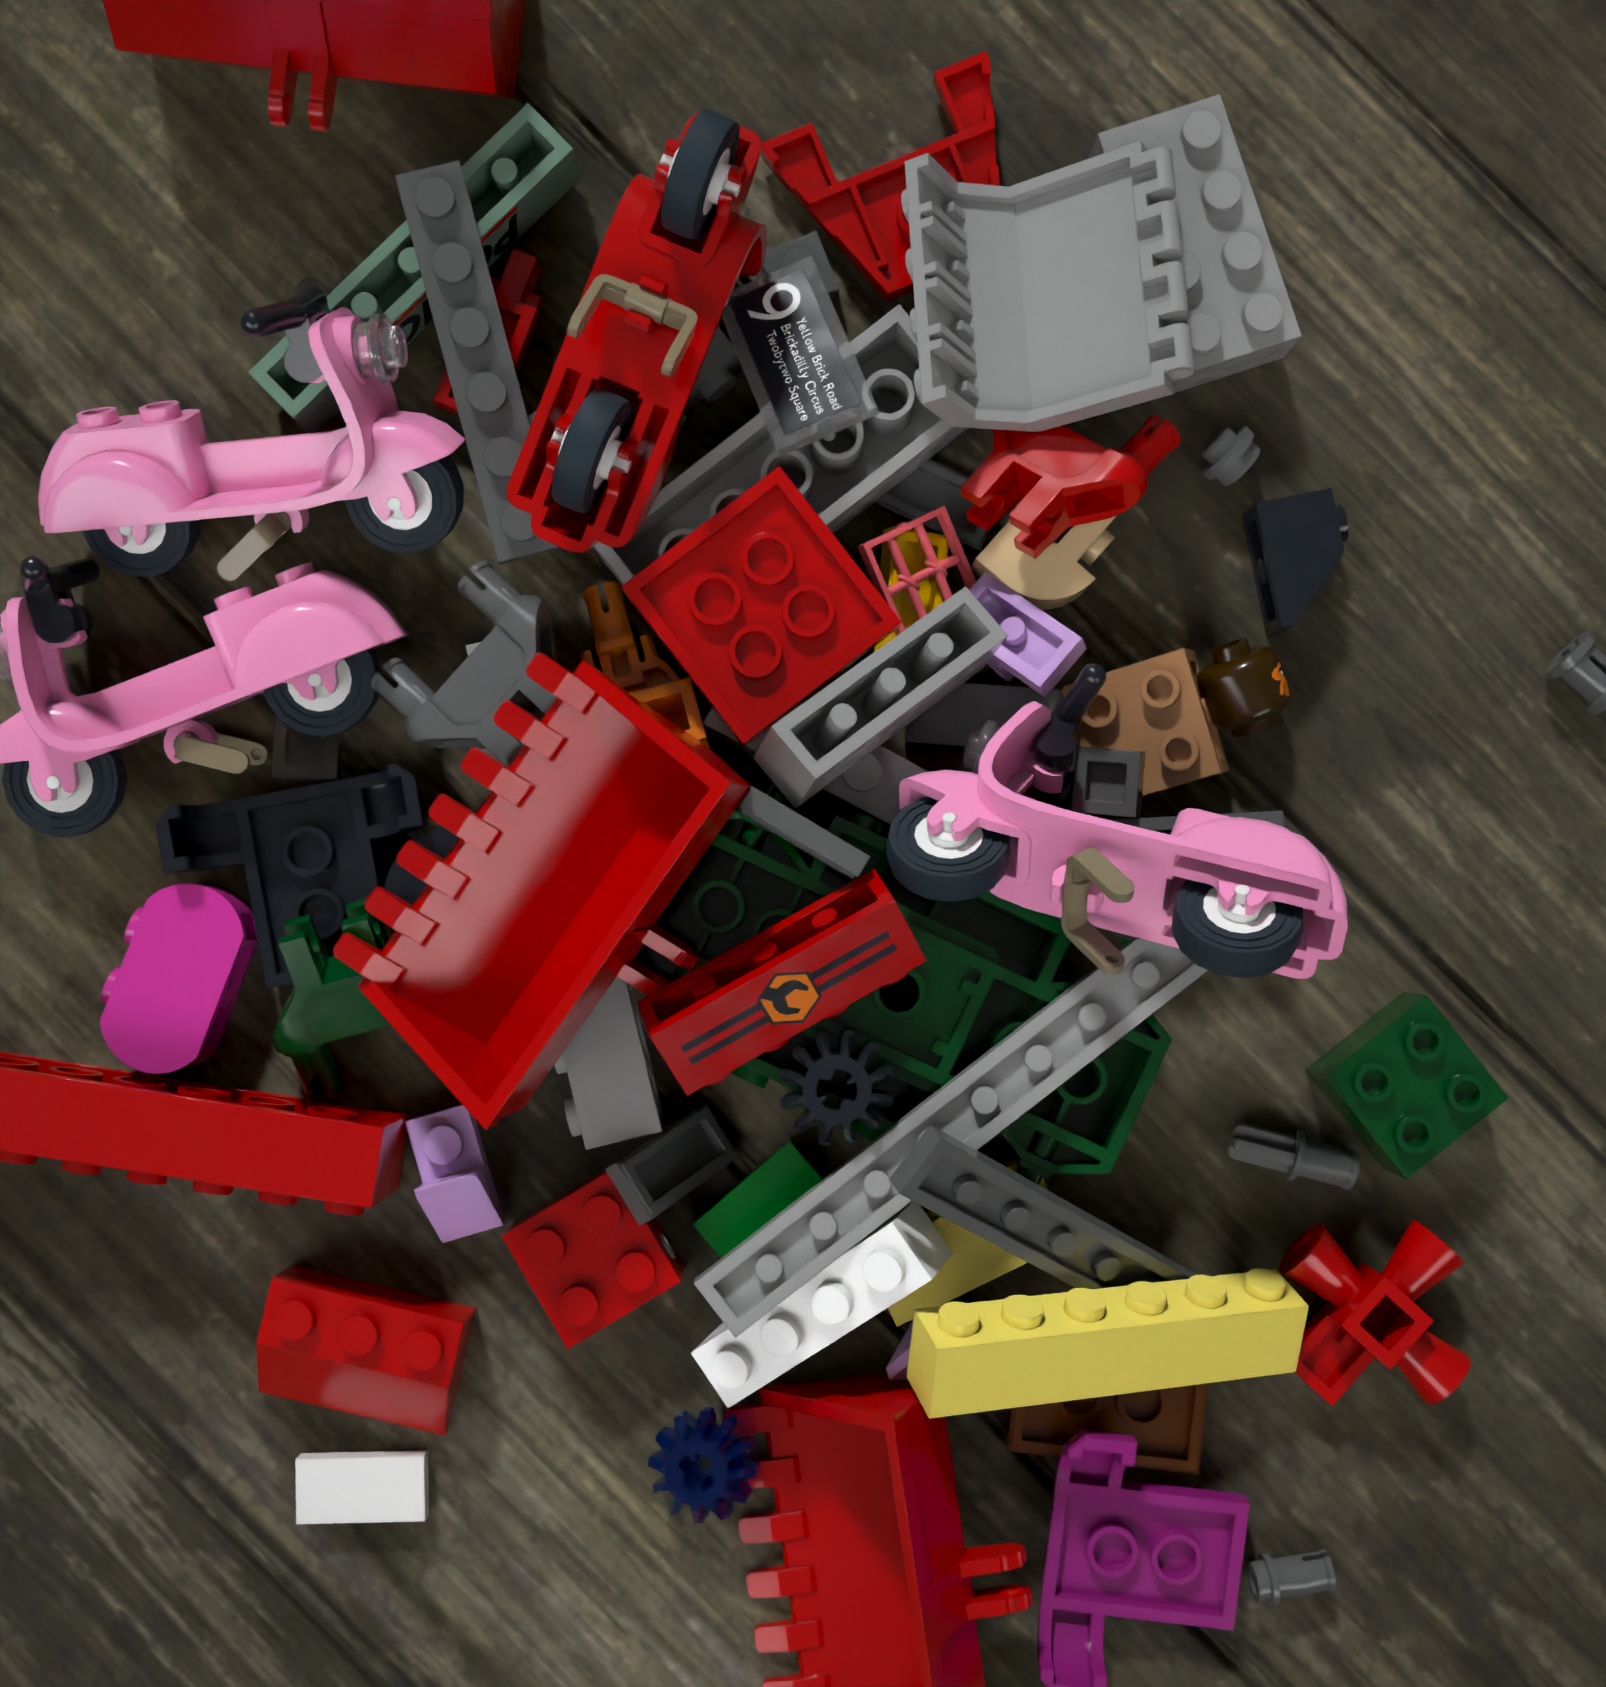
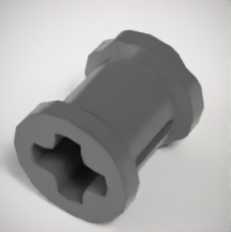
(1583, 669)

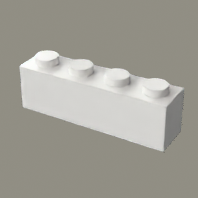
(844, 1295)

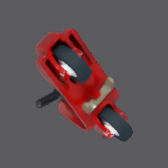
(641, 339)

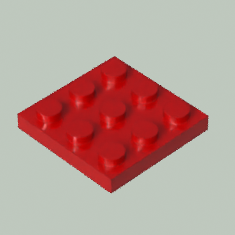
(761, 606)

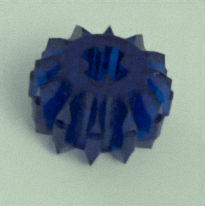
(681, 1456)

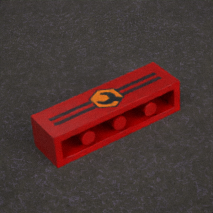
(780, 982)

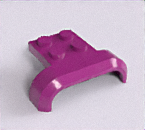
(1129, 1555)

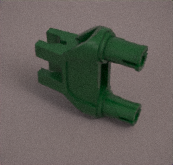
(324, 1000)

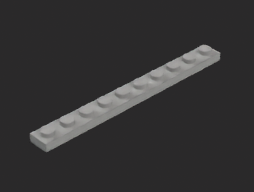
(968, 1107)

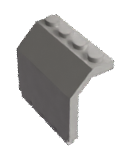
(1047, 291)

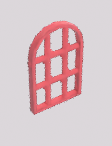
(934, 567)

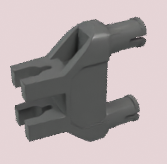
(494, 672)

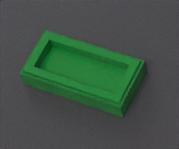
(757, 1198)

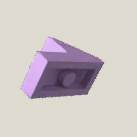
(1036, 646)
(454, 1174)

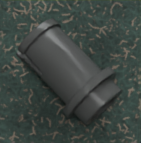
(1290, 1576)

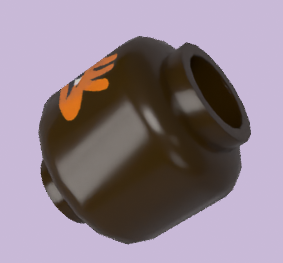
(1244, 687)

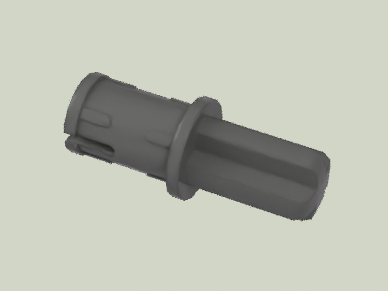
(1294, 1155)

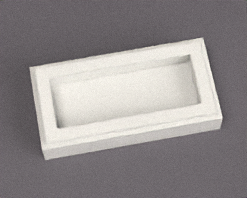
(362, 1487)

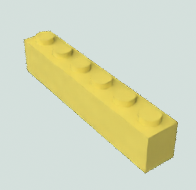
(1103, 1341)

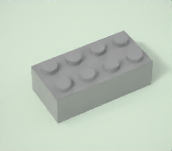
(1231, 273)

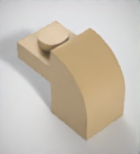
(1055, 574)

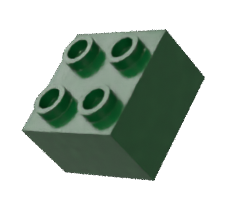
(1406, 1084)

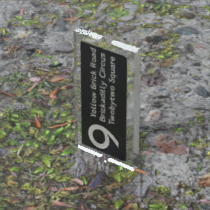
(797, 357)

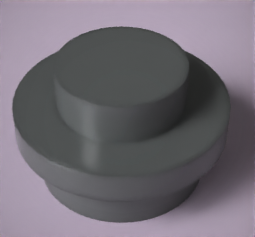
(1229, 455)

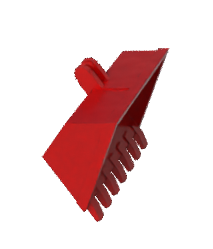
(388, 42)
(544, 887)
(868, 1539)

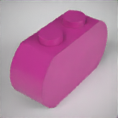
(178, 977)

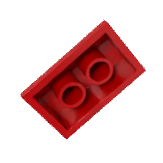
(362, 1348)

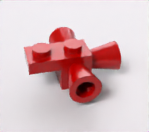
(1374, 1314)

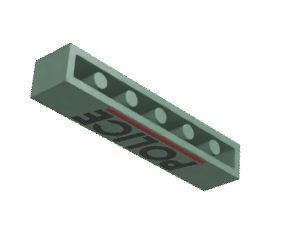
(509, 189)

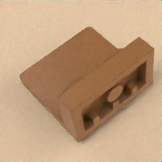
(1157, 711)

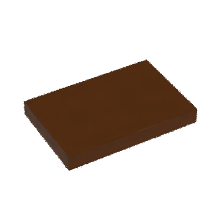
(1163, 1421)

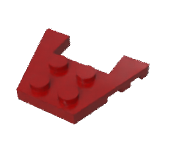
(866, 209)

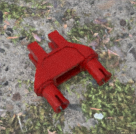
(1062, 480)

